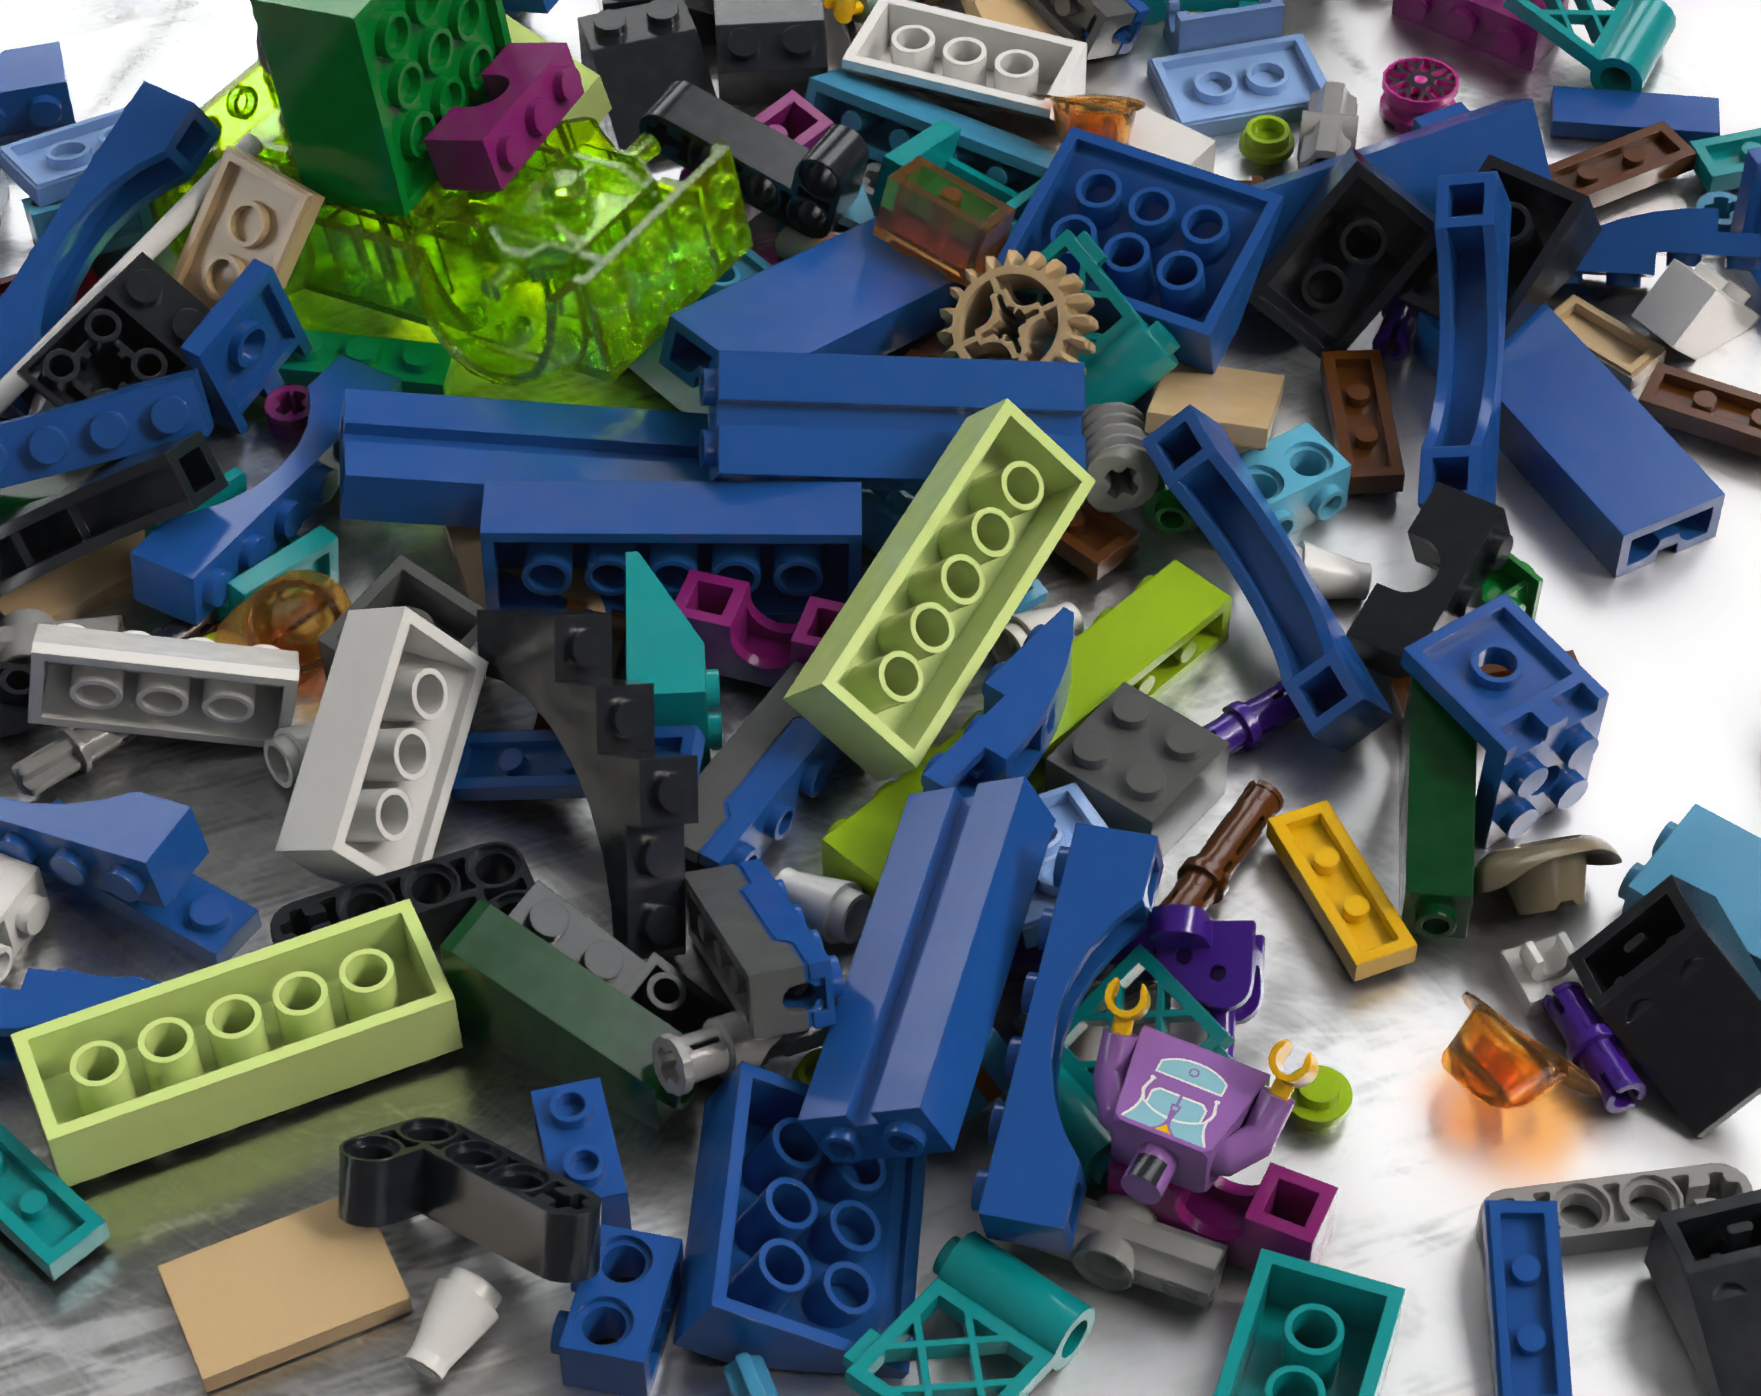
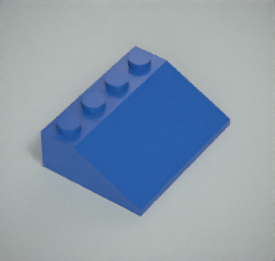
(1173, 236)
(787, 1245)

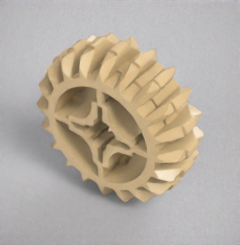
(996, 289)

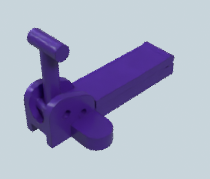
(1210, 958)

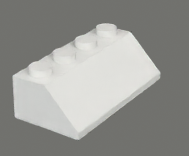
(967, 58)
(160, 685)
(382, 748)

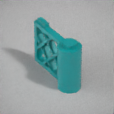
(1622, 39)
(1130, 353)
(1075, 1081)
(991, 1296)

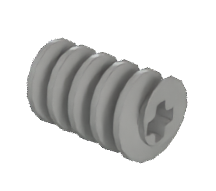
(1117, 457)

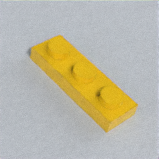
(1341, 890)

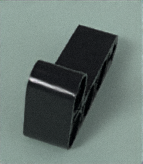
(775, 174)
(438, 889)
(474, 1190)

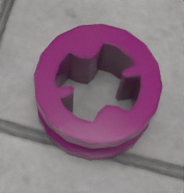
(287, 400)

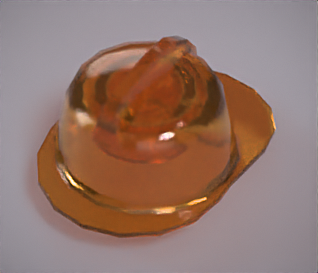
(1097, 114)
(288, 615)
(1504, 1064)

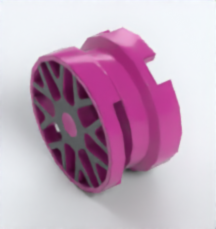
(1414, 89)

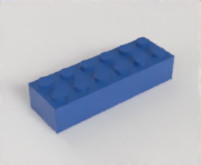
(775, 534)

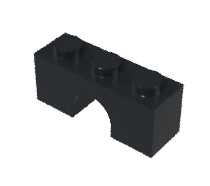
(1461, 541)

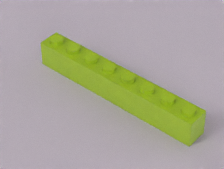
(1144, 640)

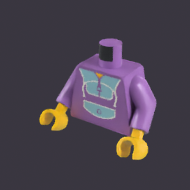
(1184, 1109)

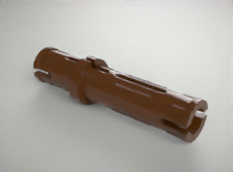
(1206, 877)

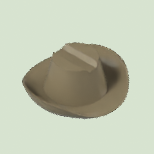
(1544, 871)

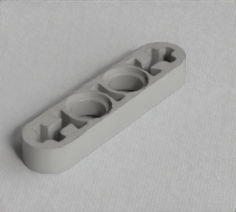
(1610, 1202)

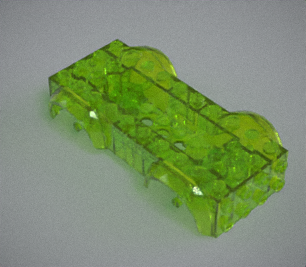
(522, 280)

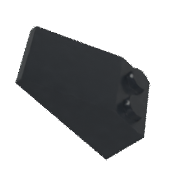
(768, 48)
(638, 58)
(1547, 243)
(1343, 256)

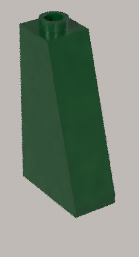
(1435, 819)
(554, 1013)

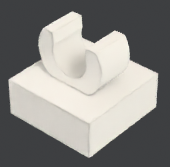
(1536, 969)

